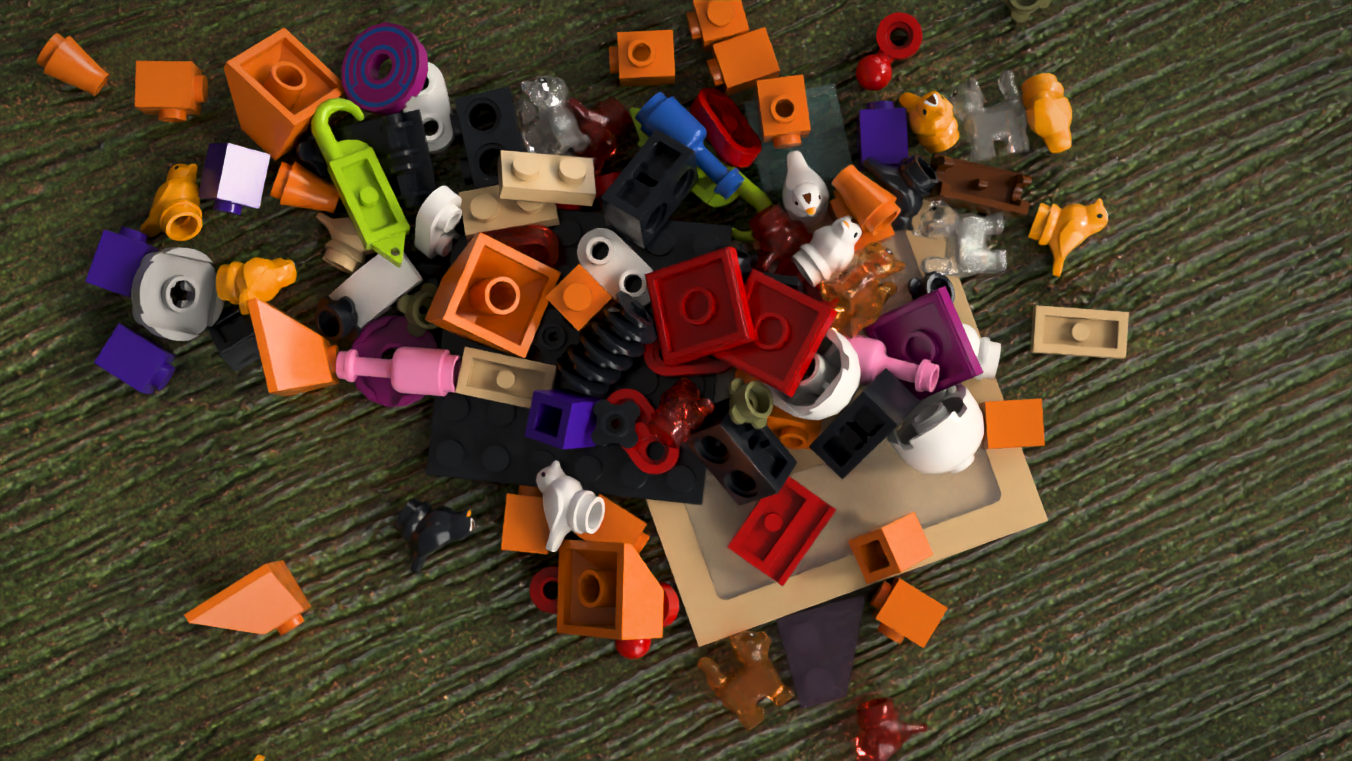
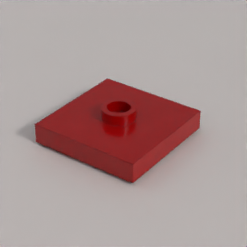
(700, 306)
(786, 332)

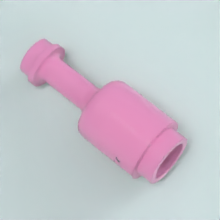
(874, 360)
(410, 370)

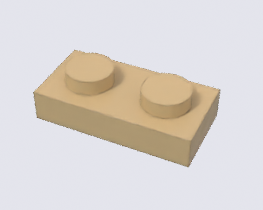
(546, 178)
(487, 212)
(1079, 332)
(503, 377)

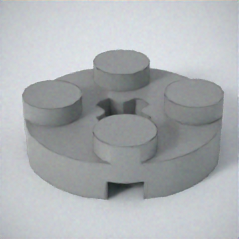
(152, 290)

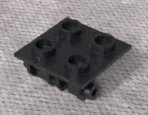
(401, 151)

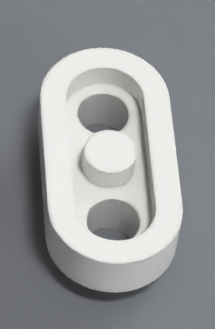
(434, 106)
(437, 222)
(616, 267)

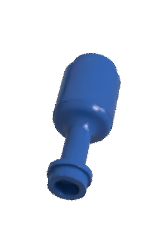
(678, 123)

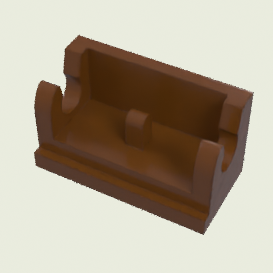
(979, 187)

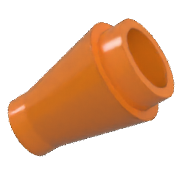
(69, 63)
(304, 189)
(867, 201)

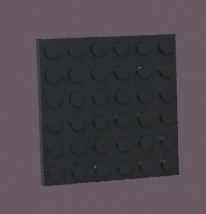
(487, 438)

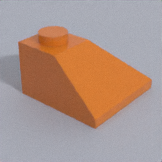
(278, 91)
(493, 296)
(291, 353)
(607, 592)
(256, 603)

